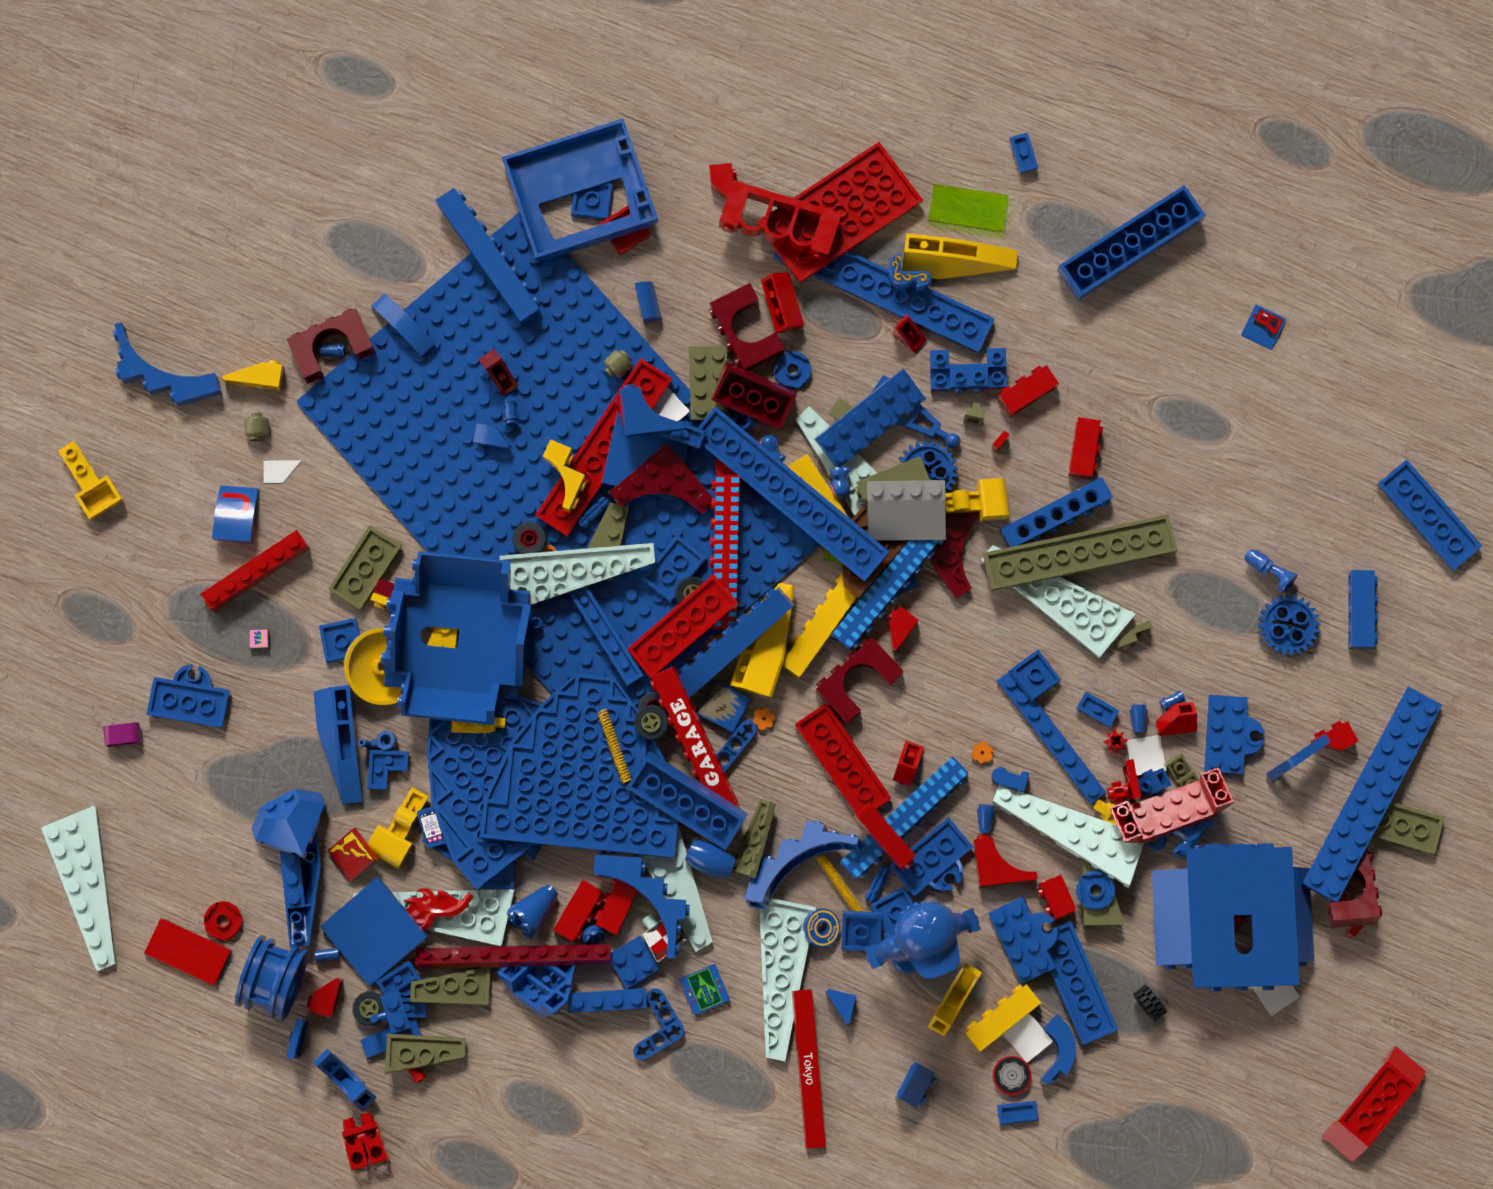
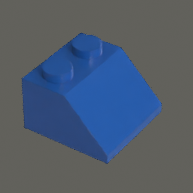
(915, 1085)

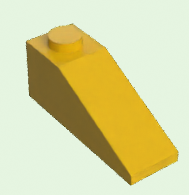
(261, 375)

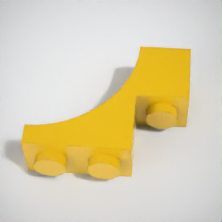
(560, 456)
(954, 999)

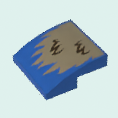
(724, 706)

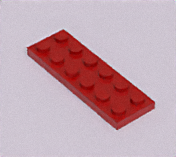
(683, 626)
(842, 759)

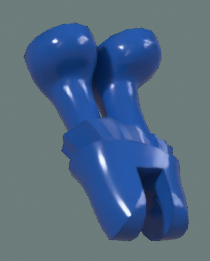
(1264, 564)

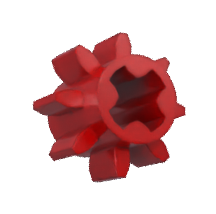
(1109, 741)
(1117, 792)

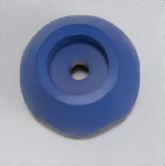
(593, 935)

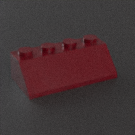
(753, 395)

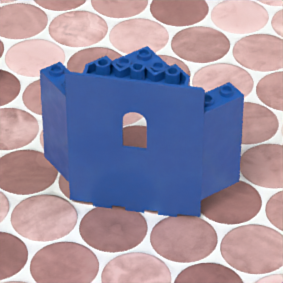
(492, 641)
(1198, 910)

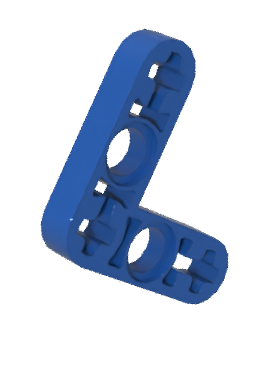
(1298, 757)
(667, 1024)

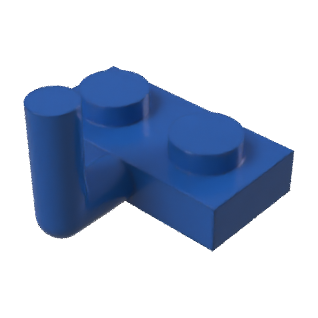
(394, 1012)

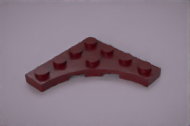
(664, 475)
(948, 556)

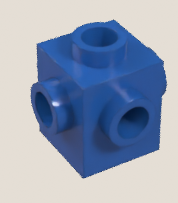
(1153, 782)

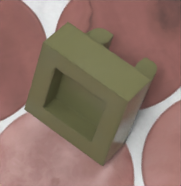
(974, 415)

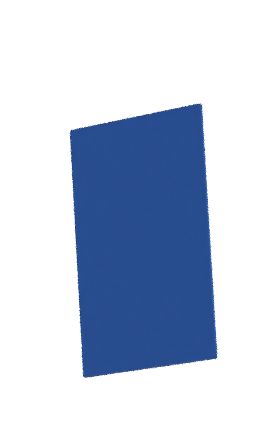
(414, 422)

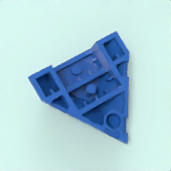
(289, 821)
(539, 987)

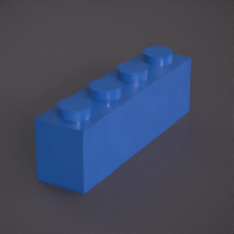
(1362, 609)
(607, 1000)

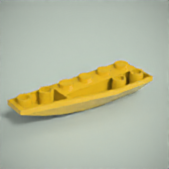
(954, 257)
(763, 659)

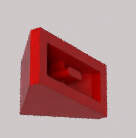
(909, 334)

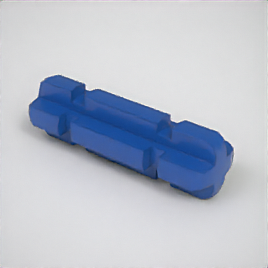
(593, 512)
(877, 883)

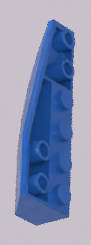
(339, 740)
(300, 892)

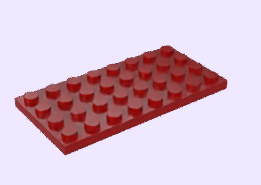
(867, 193)

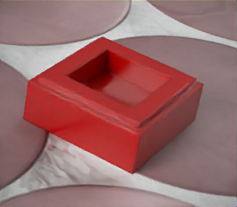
(1000, 441)

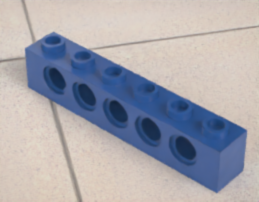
(1096, 488)

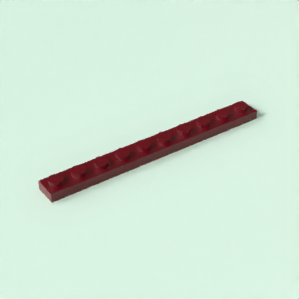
(513, 956)

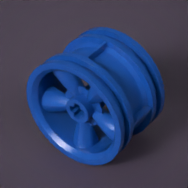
(271, 978)

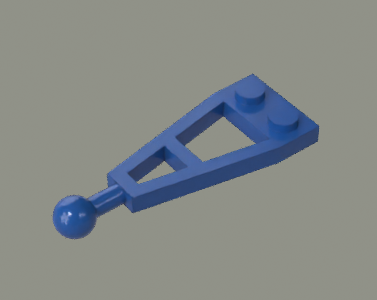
(952, 440)

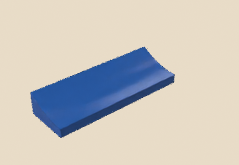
(687, 800)

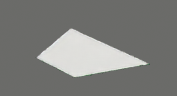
(278, 470)

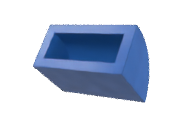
(648, 301)

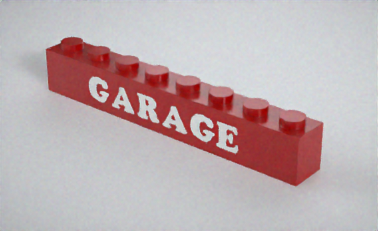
(692, 733)

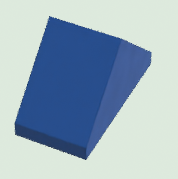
(843, 1003)

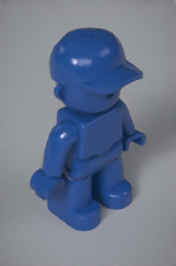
(924, 940)

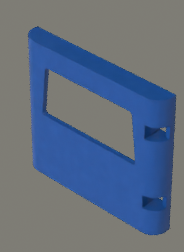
(572, 167)

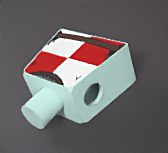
(657, 937)

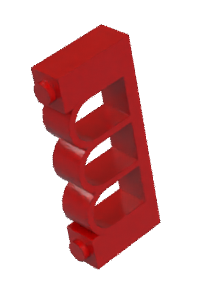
(735, 205)

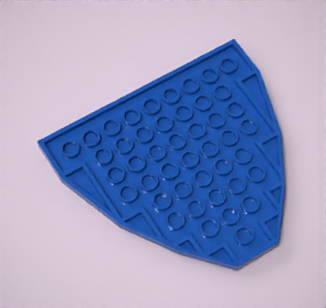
(459, 778)
(563, 781)

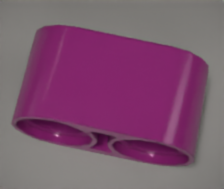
(122, 734)

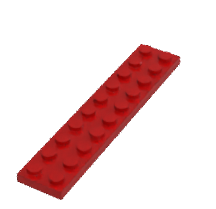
(593, 453)

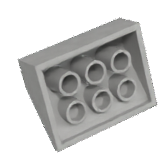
(906, 510)

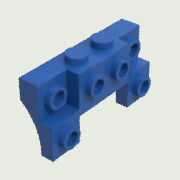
(968, 376)

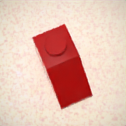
(900, 626)
(908, 763)
(325, 998)

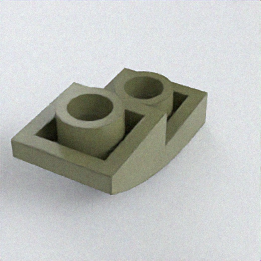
(1130, 638)
(1180, 770)

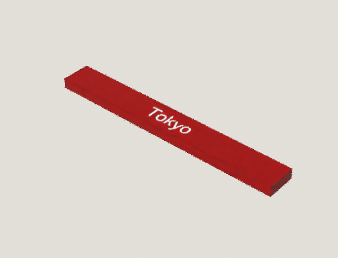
(808, 1068)

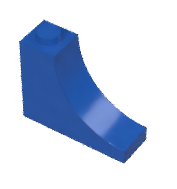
(640, 418)

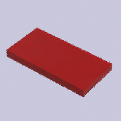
(187, 951)

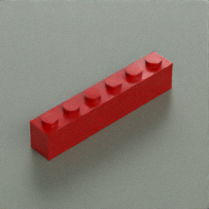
(255, 571)

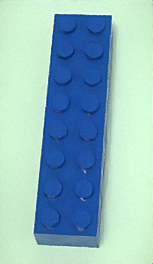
(1131, 243)

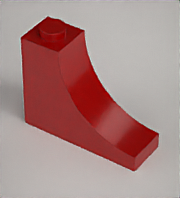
(993, 868)

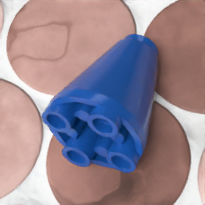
(532, 911)

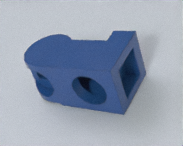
(1010, 780)

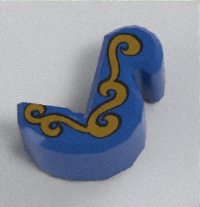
(906, 279)

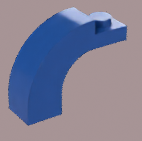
(1066, 1048)
(345, 1079)

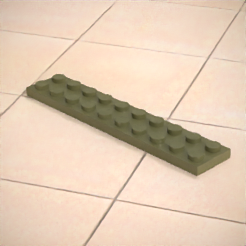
(1079, 552)

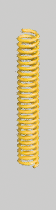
(612, 746)
(837, 882)

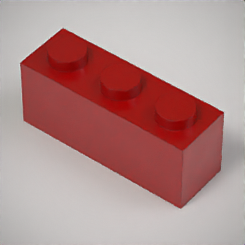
(782, 302)
(1027, 390)
(1085, 448)
(616, 906)
(579, 911)

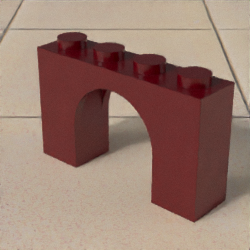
(305, 343)
(747, 354)
(870, 656)
(1363, 909)

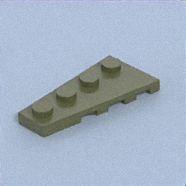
(610, 528)
(753, 844)
(456, 988)
(418, 1051)

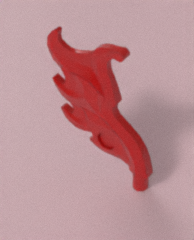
(430, 906)

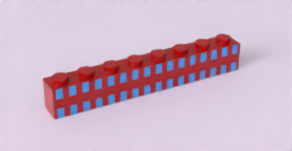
(725, 538)

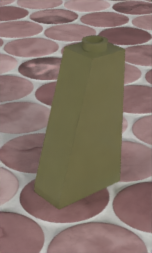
(908, 471)
(1103, 917)

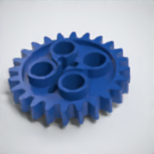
(939, 455)
(1291, 608)

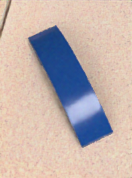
(403, 324)

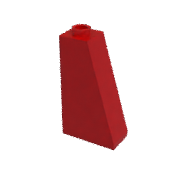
(885, 836)

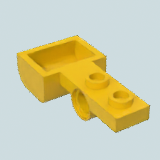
(96, 494)
(988, 499)
(391, 843)

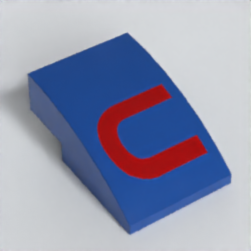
(235, 514)

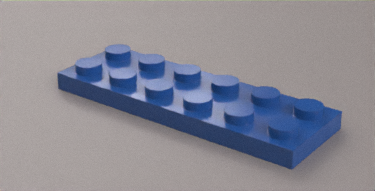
(870, 418)
(1429, 515)
(1079, 987)

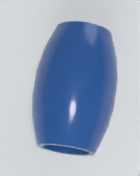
(710, 859)

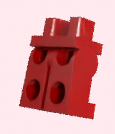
(365, 1135)

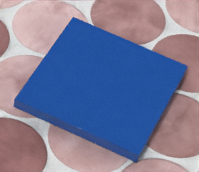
(630, 452)
(373, 931)

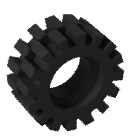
(1150, 1002)

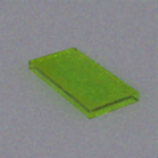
(968, 208)

